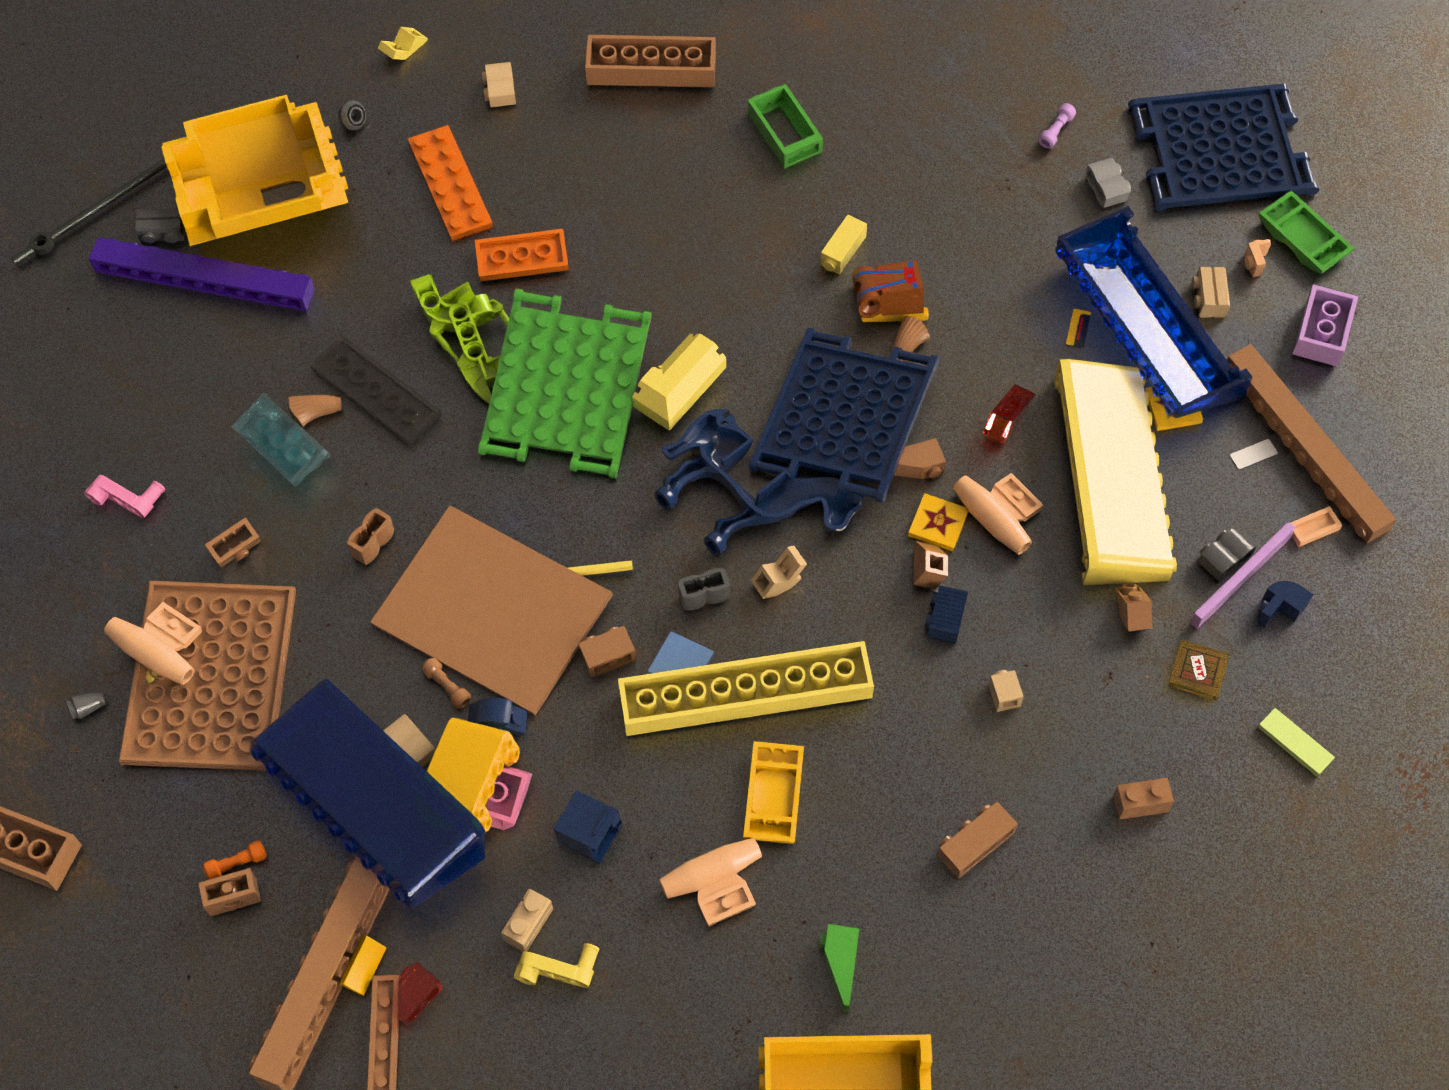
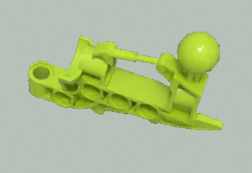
(478, 310)

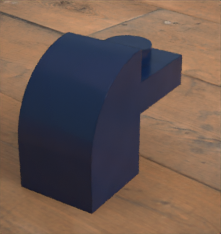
(1284, 597)
(498, 714)

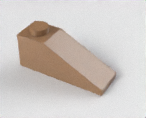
(921, 460)

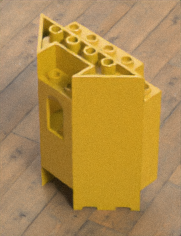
(246, 151)

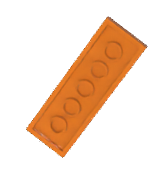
(450, 183)

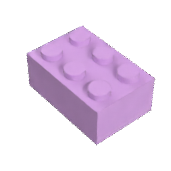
(1325, 325)

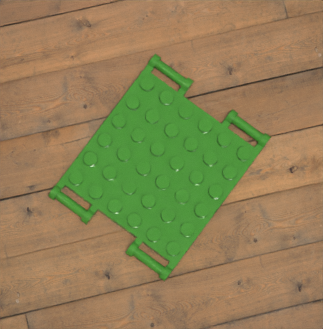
(565, 383)

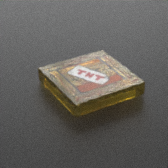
(1198, 669)

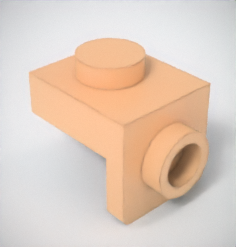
(1254, 257)

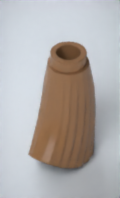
(911, 334)
(309, 407)

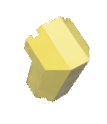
(679, 381)

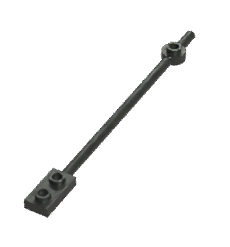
(42, 242)

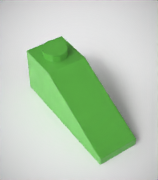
(840, 957)

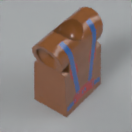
(889, 289)

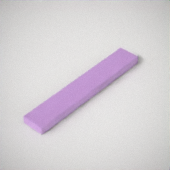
(1242, 575)

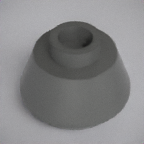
(352, 115)

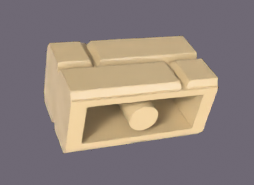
(1212, 292)
(527, 920)

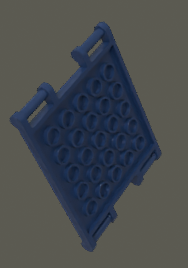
(1222, 146)
(845, 413)

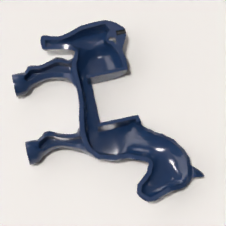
(722, 449)

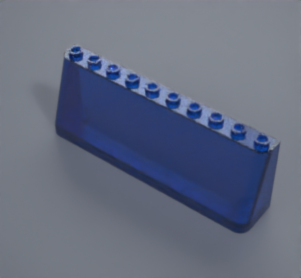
(1149, 316)
(370, 794)

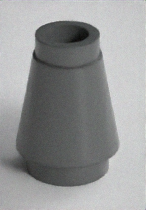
(84, 704)

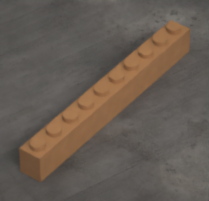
(1313, 447)

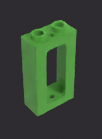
(783, 99)

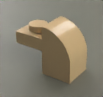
(779, 576)

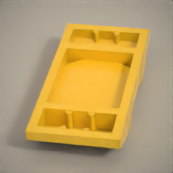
(773, 792)

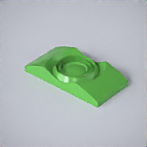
(1305, 233)

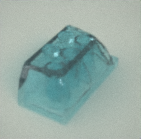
(280, 440)

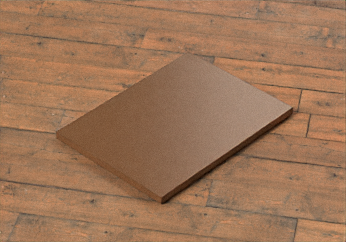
(492, 609)
(234, 681)

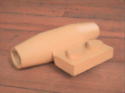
(1001, 509)
(158, 642)
(716, 880)

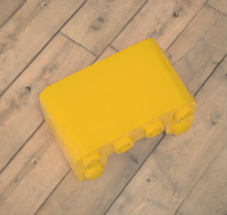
(470, 761)

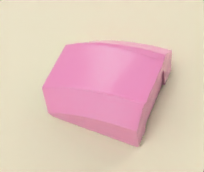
(508, 797)

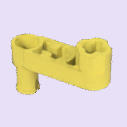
(533, 965)

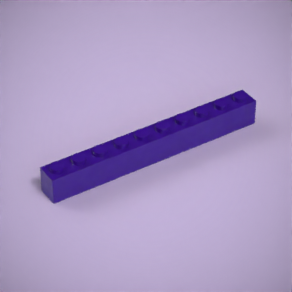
(202, 274)

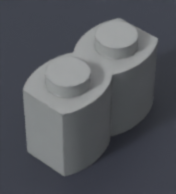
(1107, 182)

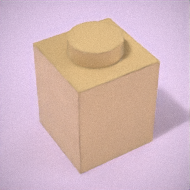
(1005, 690)

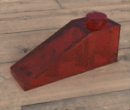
(1008, 414)

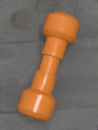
(254, 852)

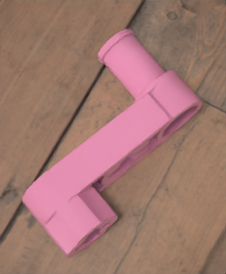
(139, 505)

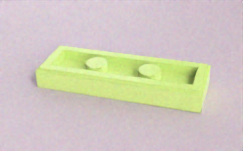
(1296, 742)

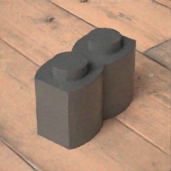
(1226, 553)
(709, 588)

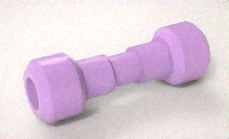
(1049, 137)

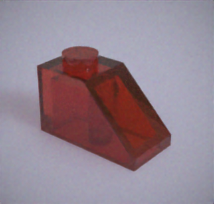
(416, 992)

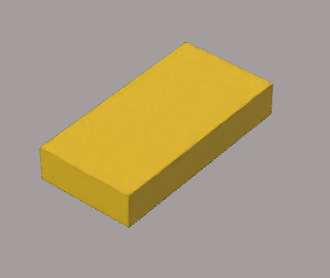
(362, 965)

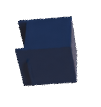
(588, 826)

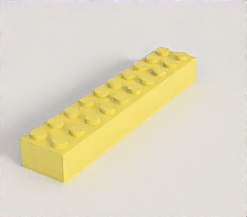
(745, 688)

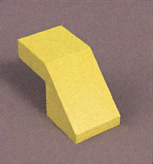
(404, 45)

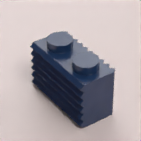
(947, 613)

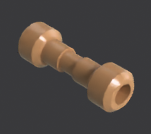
(458, 696)

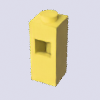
(843, 244)

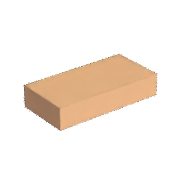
(1315, 526)

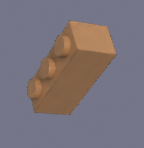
(976, 839)

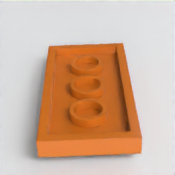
(521, 255)

